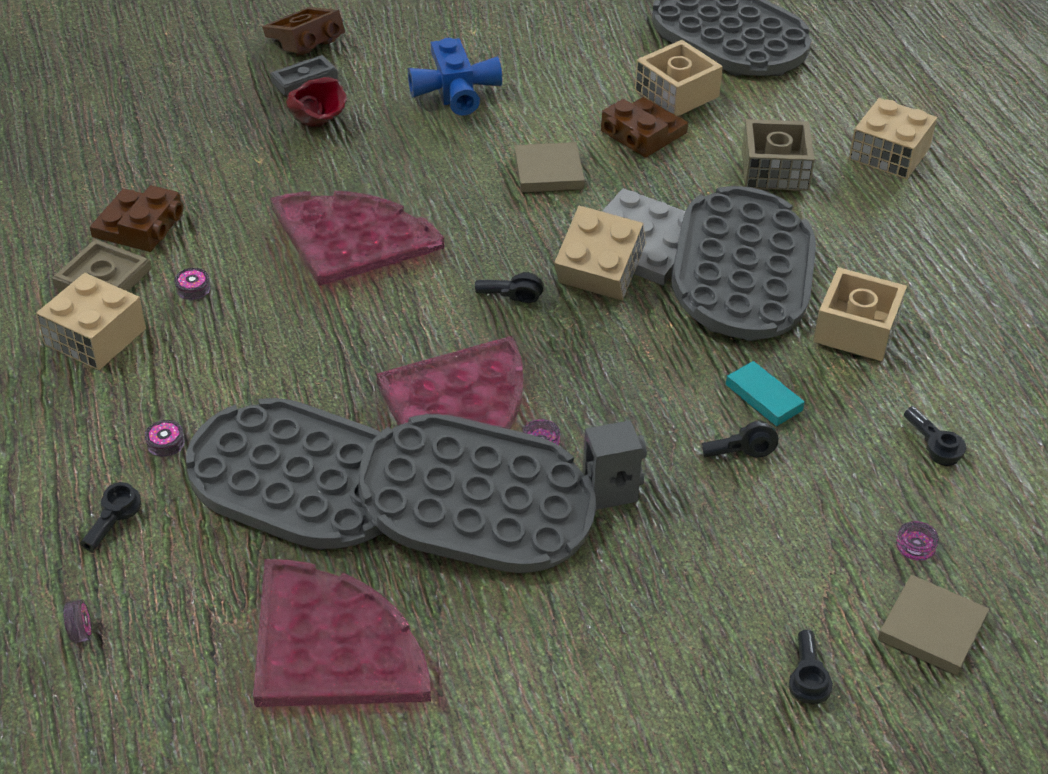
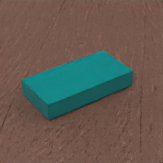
(765, 393)

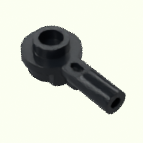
(522, 287)
(755, 439)
(943, 446)
(118, 503)
(810, 680)

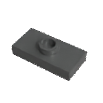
(294, 76)

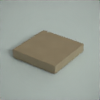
(549, 167)
(105, 263)
(933, 624)

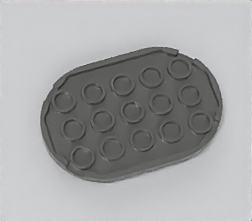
(737, 34)
(744, 263)
(284, 472)
(476, 493)

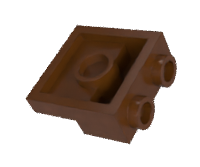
(306, 29)
(642, 125)
(138, 217)

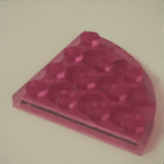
(352, 232)
(470, 383)
(332, 642)

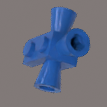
(454, 76)

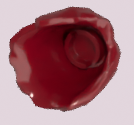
(317, 101)

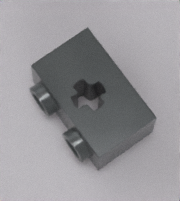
(614, 463)

